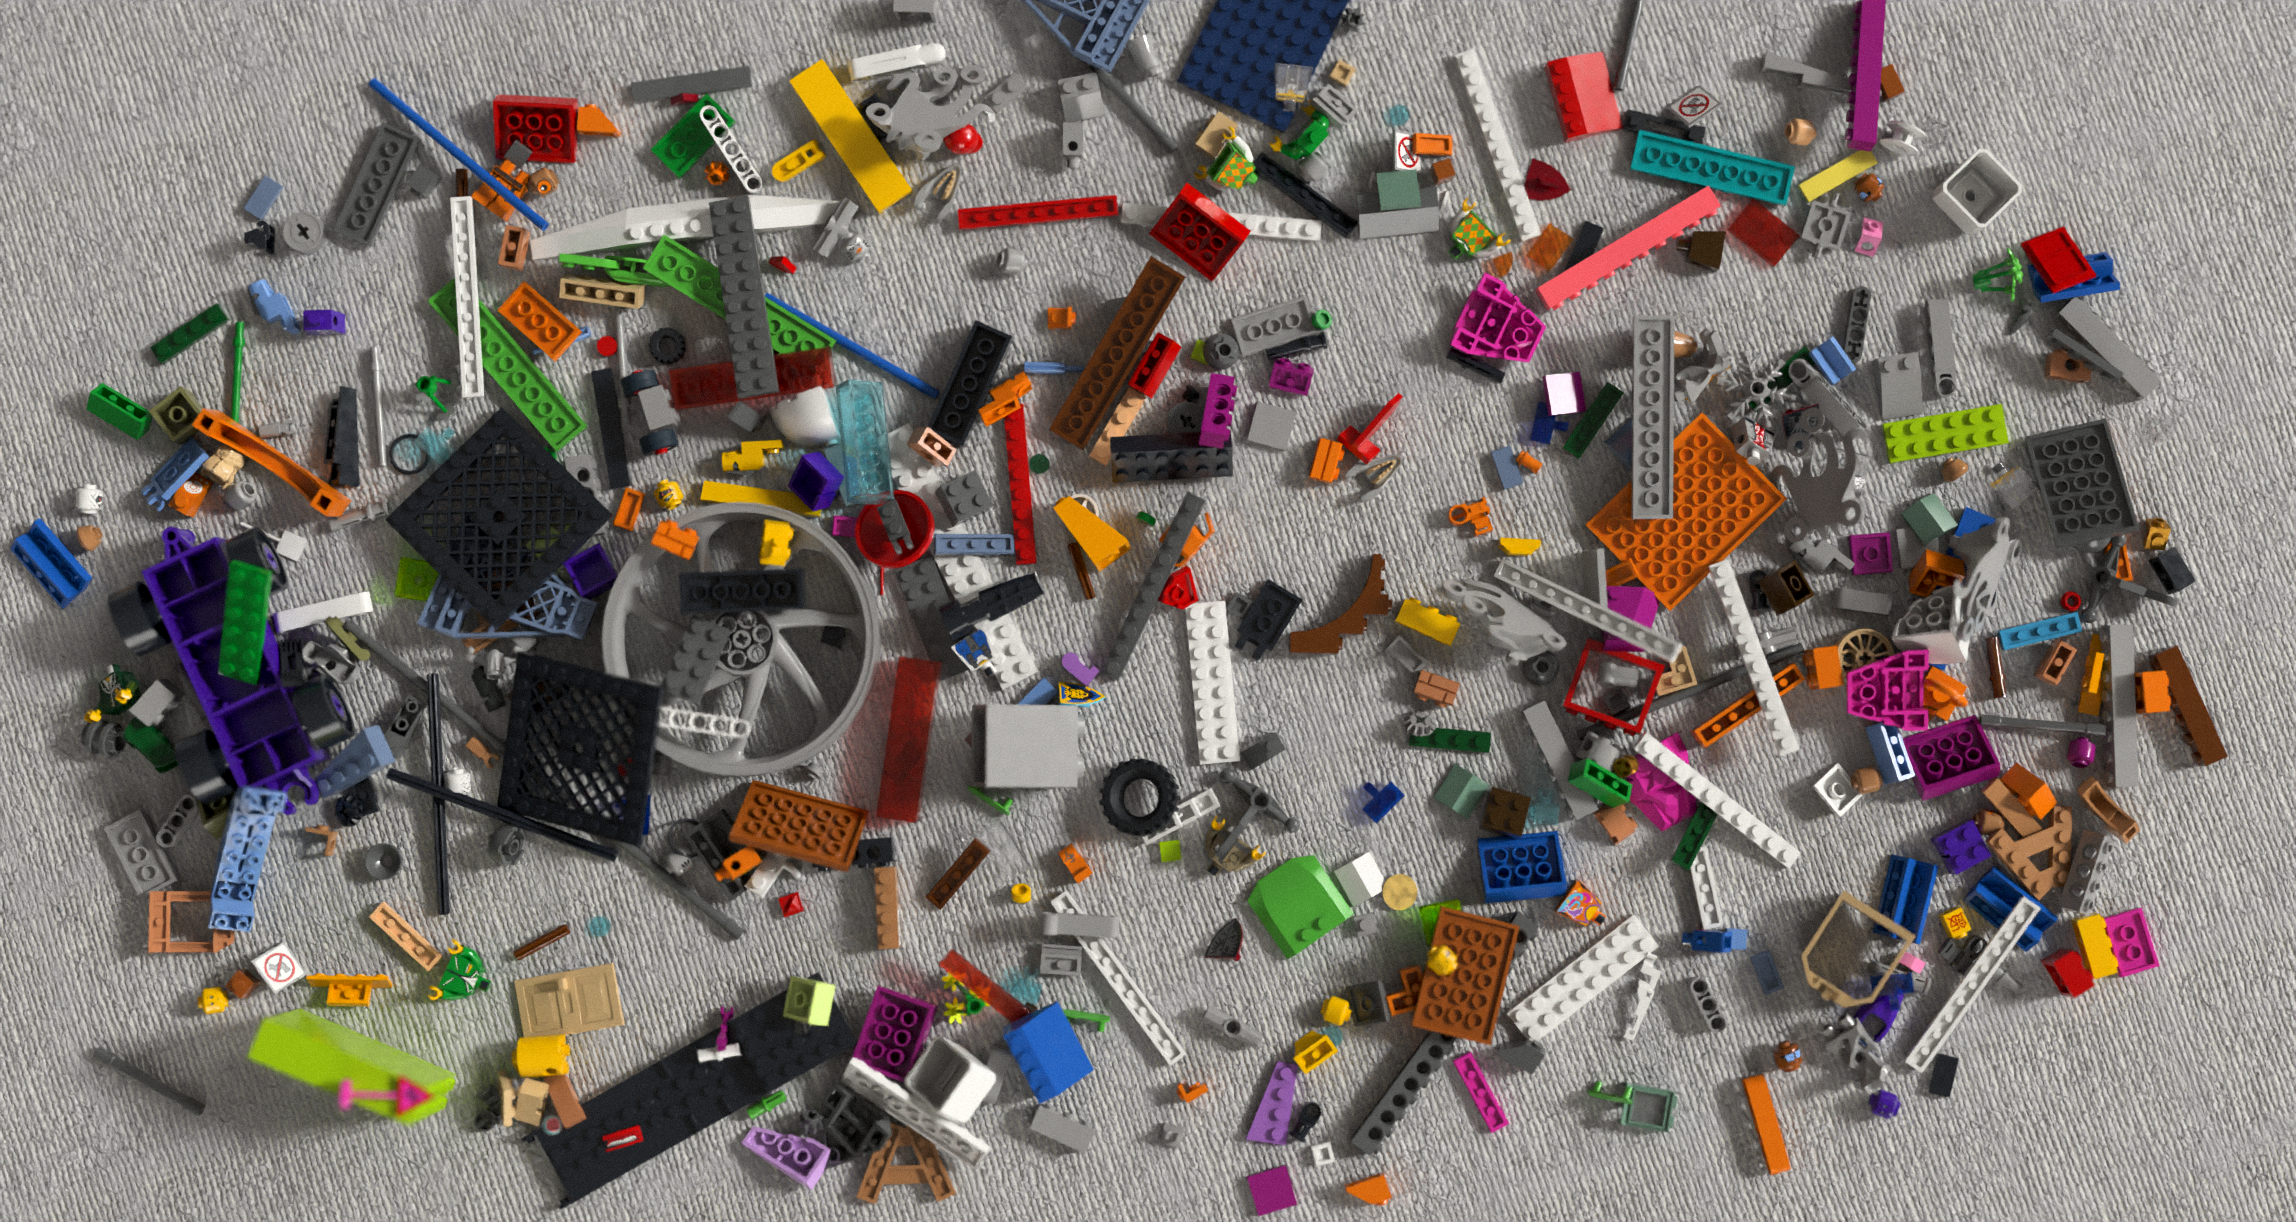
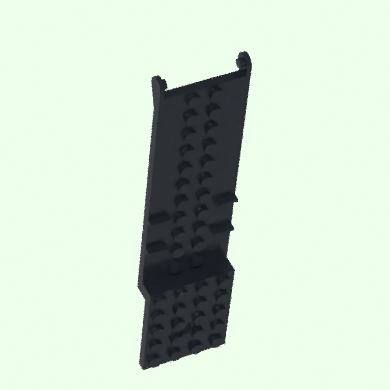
(687, 1096)

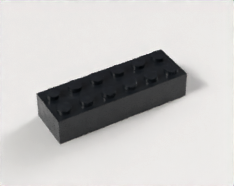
(970, 383)
(1168, 458)

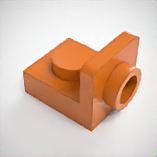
(1061, 318)
(1195, 1091)

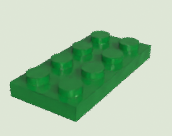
(689, 137)

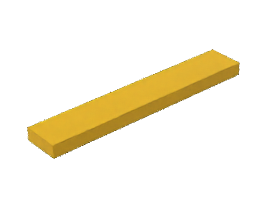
(726, 493)

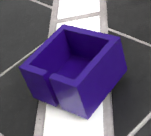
(815, 481)
(592, 572)
(1963, 846)

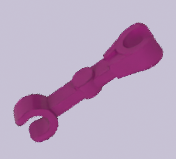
(721, 1039)

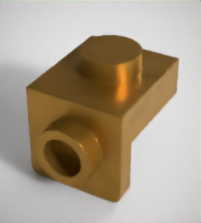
(2156, 534)

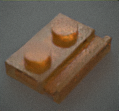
(1549, 247)

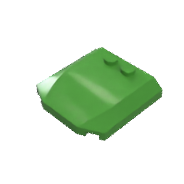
(1298, 904)

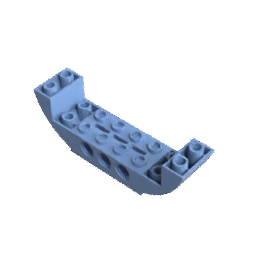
(242, 857)

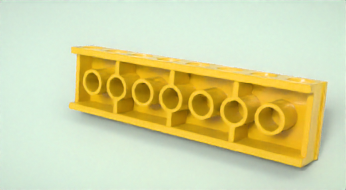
(850, 136)

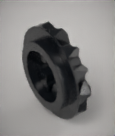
(354, 816)

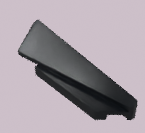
(342, 439)

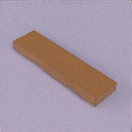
(2010, 808)

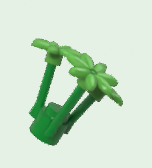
(1983, 278)

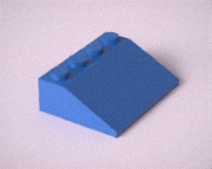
(1521, 867)
(1047, 1051)

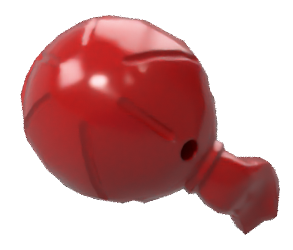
(964, 141)

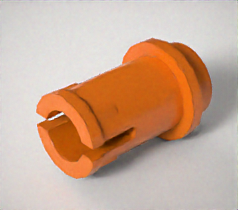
(1528, 461)

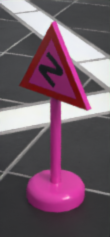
(408, 1096)

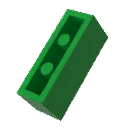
(119, 411)
(1599, 783)

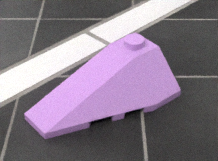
(795, 1156)

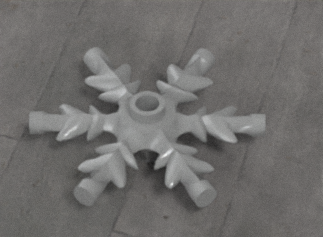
(1760, 384)

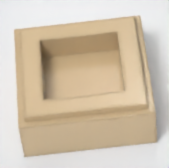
(1342, 73)

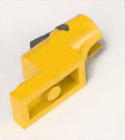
(750, 458)

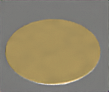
(1399, 892)

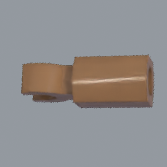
(481, 751)

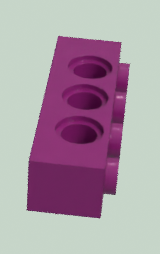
(1217, 410)

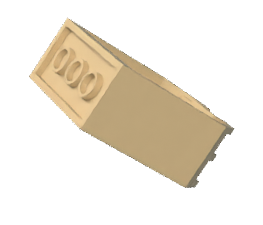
(1829, 991)

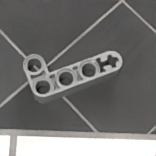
(1078, 924)

